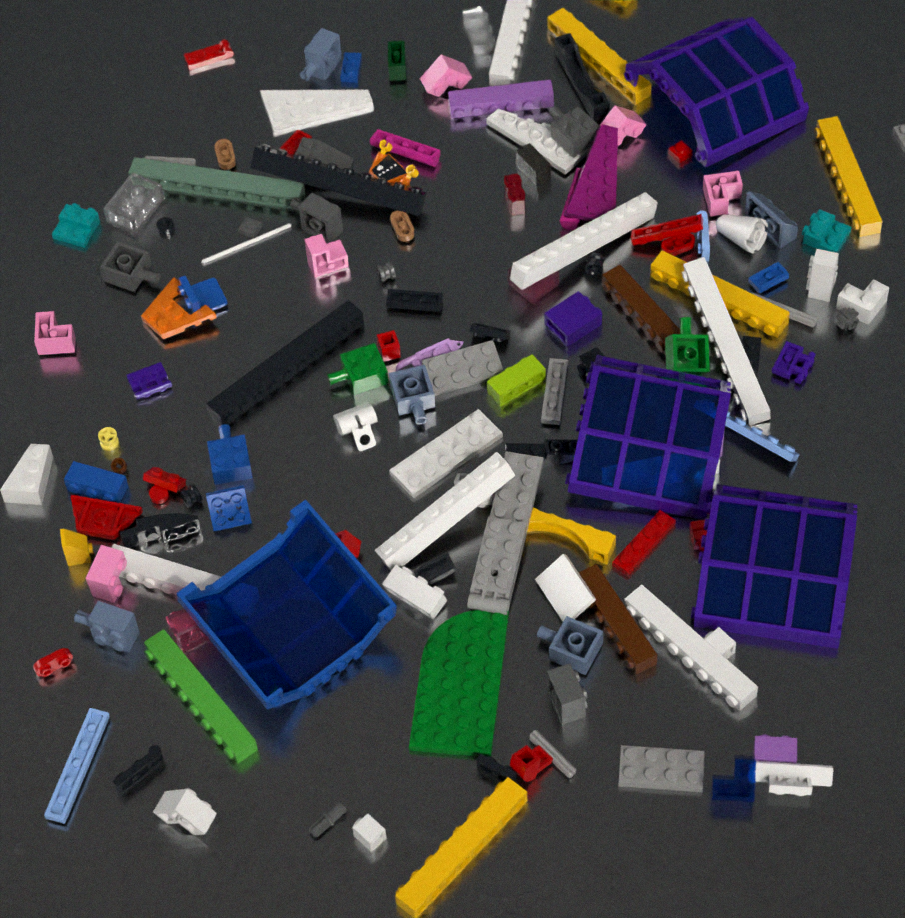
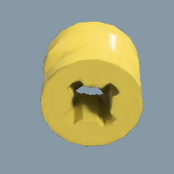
(104, 436)

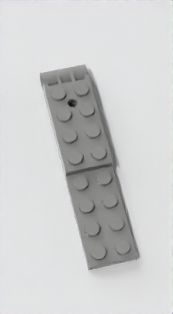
(505, 536)

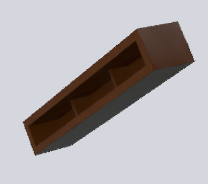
(639, 306)
(618, 622)

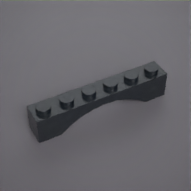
(591, 97)

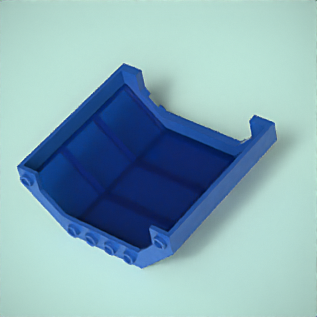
(291, 610)

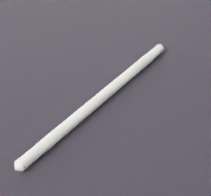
(239, 246)

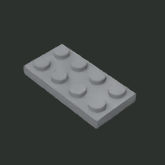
(463, 367)
(661, 768)

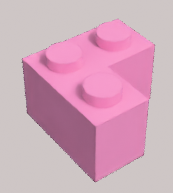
(443, 73)
(626, 121)
(720, 189)
(325, 257)
(51, 337)
(105, 572)

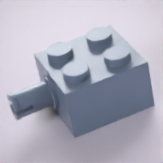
(321, 55)
(412, 392)
(110, 626)
(573, 644)

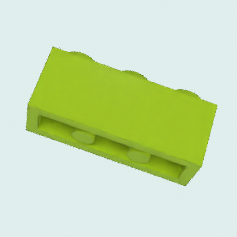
(516, 380)

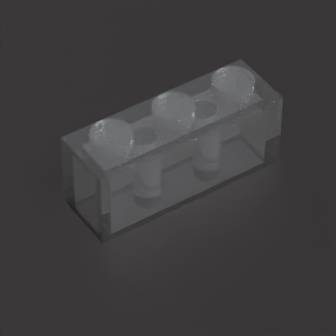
(479, 31)

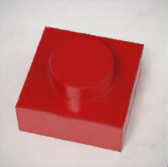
(680, 151)

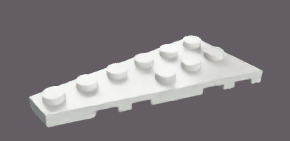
(299, 107)
(538, 135)

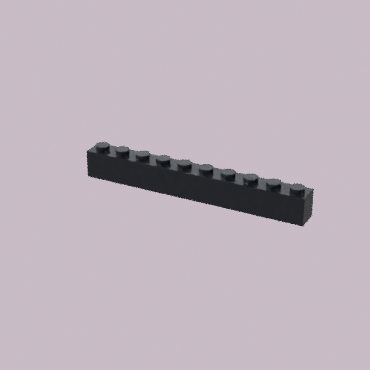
(338, 180)
(285, 363)

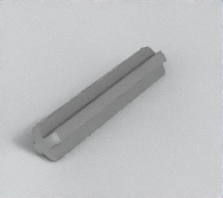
(186, 161)
(558, 759)

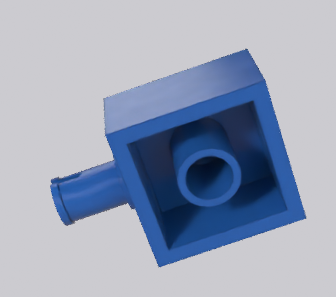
(229, 457)

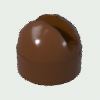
(121, 462)

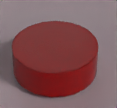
(158, 494)

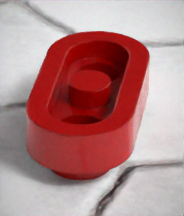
(676, 245)
(52, 662)

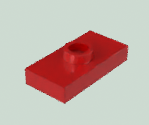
(293, 142)

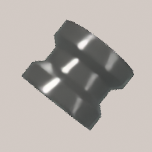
(385, 271)

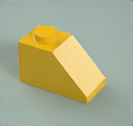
(76, 547)

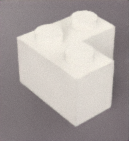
(865, 302)
(186, 809)

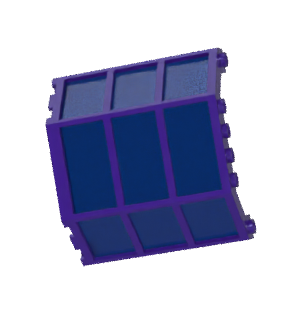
(728, 84)
(649, 437)
(775, 565)

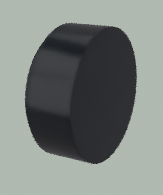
(165, 226)

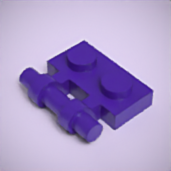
(788, 359)
(148, 377)

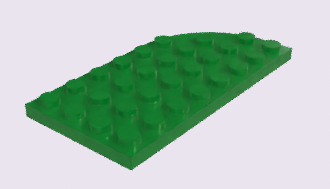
(460, 685)

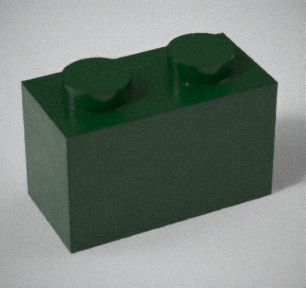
(396, 60)

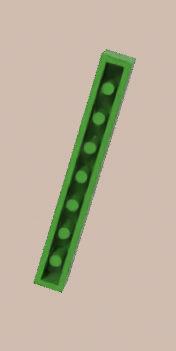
(200, 696)

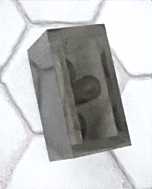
(533, 164)

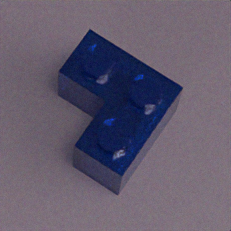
(740, 785)

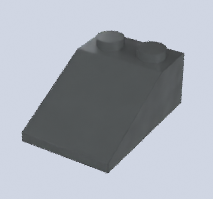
(317, 149)

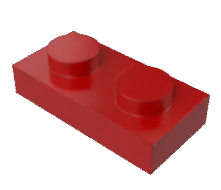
(164, 479)

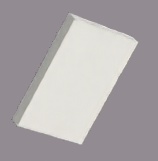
(565, 588)

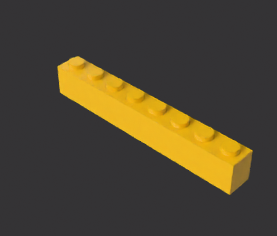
(599, 56)
(848, 176)
(739, 303)
(460, 848)

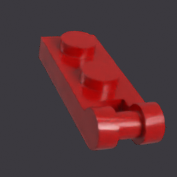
(208, 55)

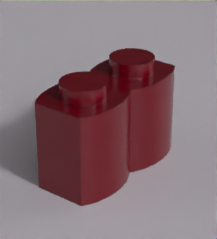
(514, 194)

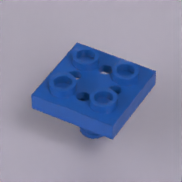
(227, 501)

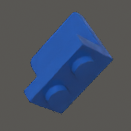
(202, 293)

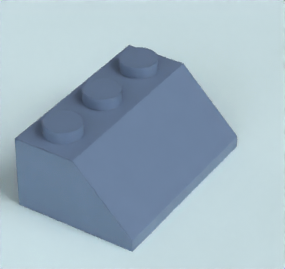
(780, 228)

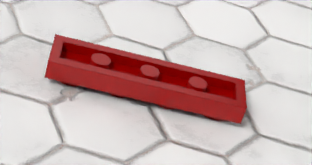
(667, 229)
(643, 543)

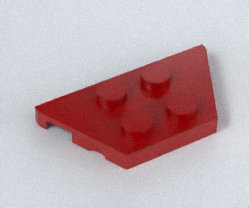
(102, 517)

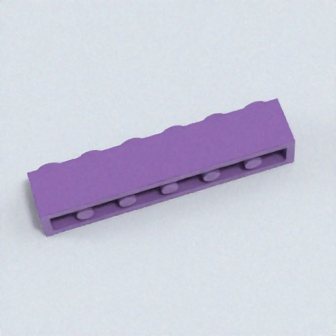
(503, 97)

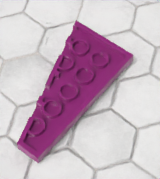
(598, 178)

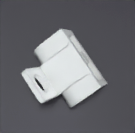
(358, 422)

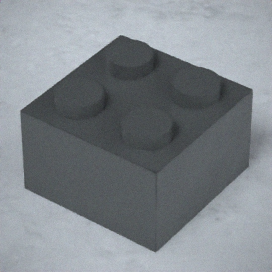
(566, 693)

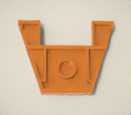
(168, 317)

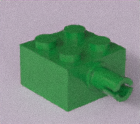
(687, 351)
(362, 369)

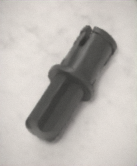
(327, 819)

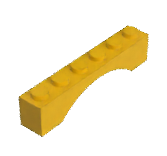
(594, 542)

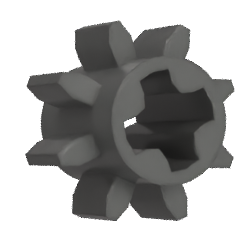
(847, 318)

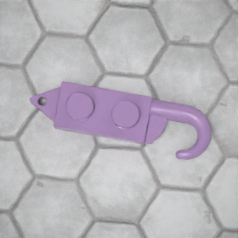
(435, 350)

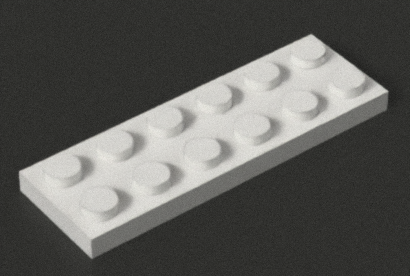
(445, 453)

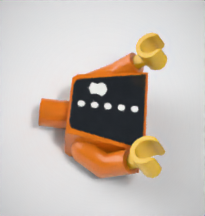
(389, 168)

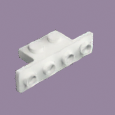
(793, 777)

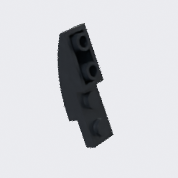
(553, 450)
(167, 525)

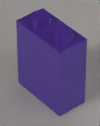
(573, 318)

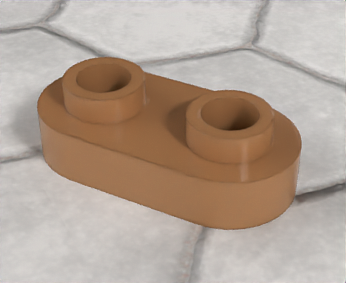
(225, 154)
(404, 229)

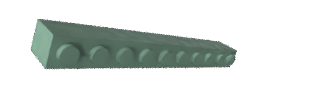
(219, 183)

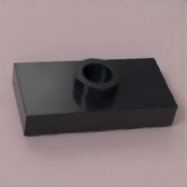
(436, 569)

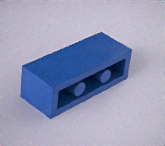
(96, 482)

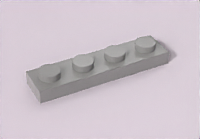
(554, 391)

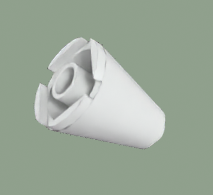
(744, 231)

